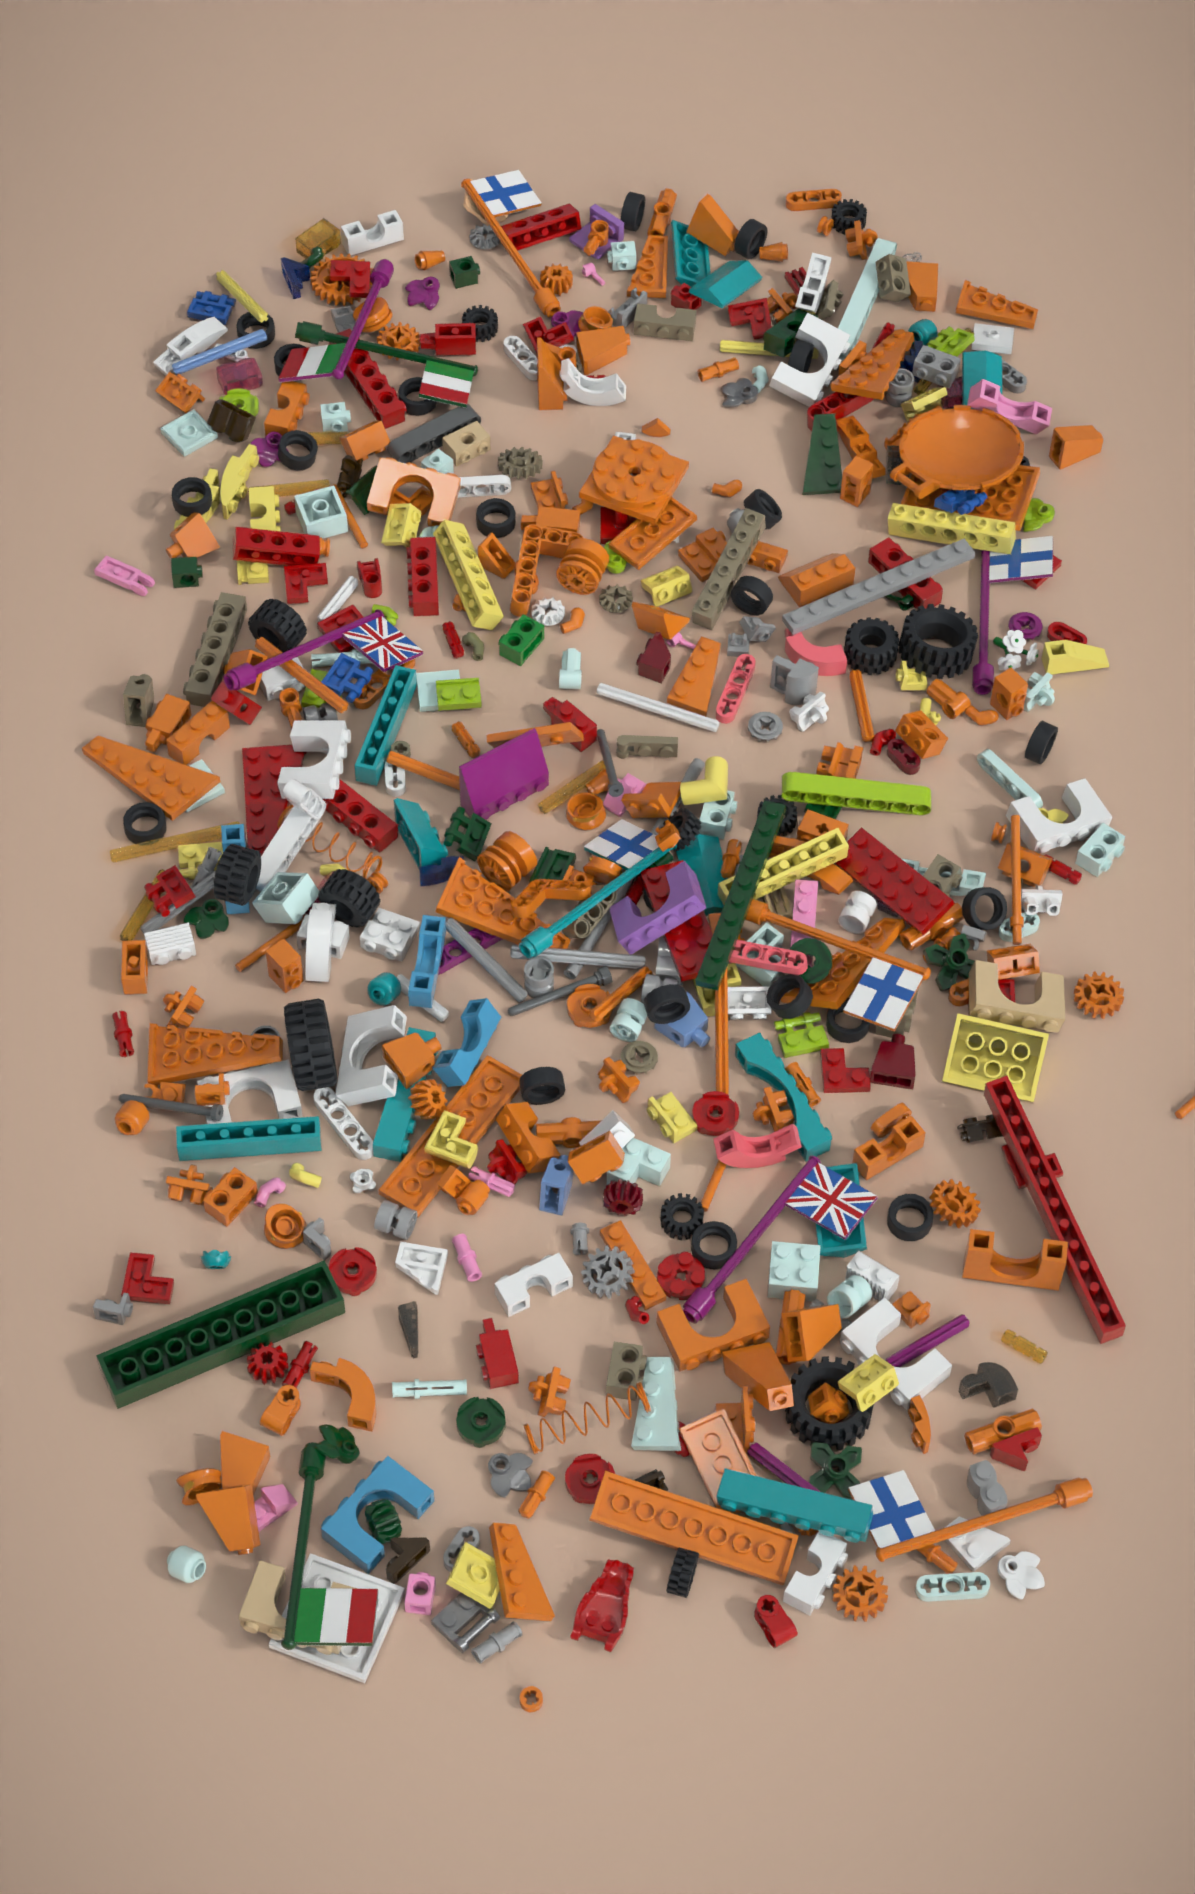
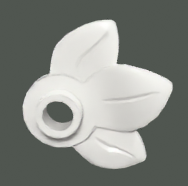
(1024, 1575)

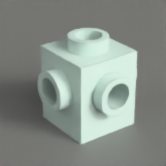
(622, 255)
(335, 417)
(439, 461)

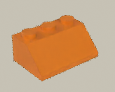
(819, 578)

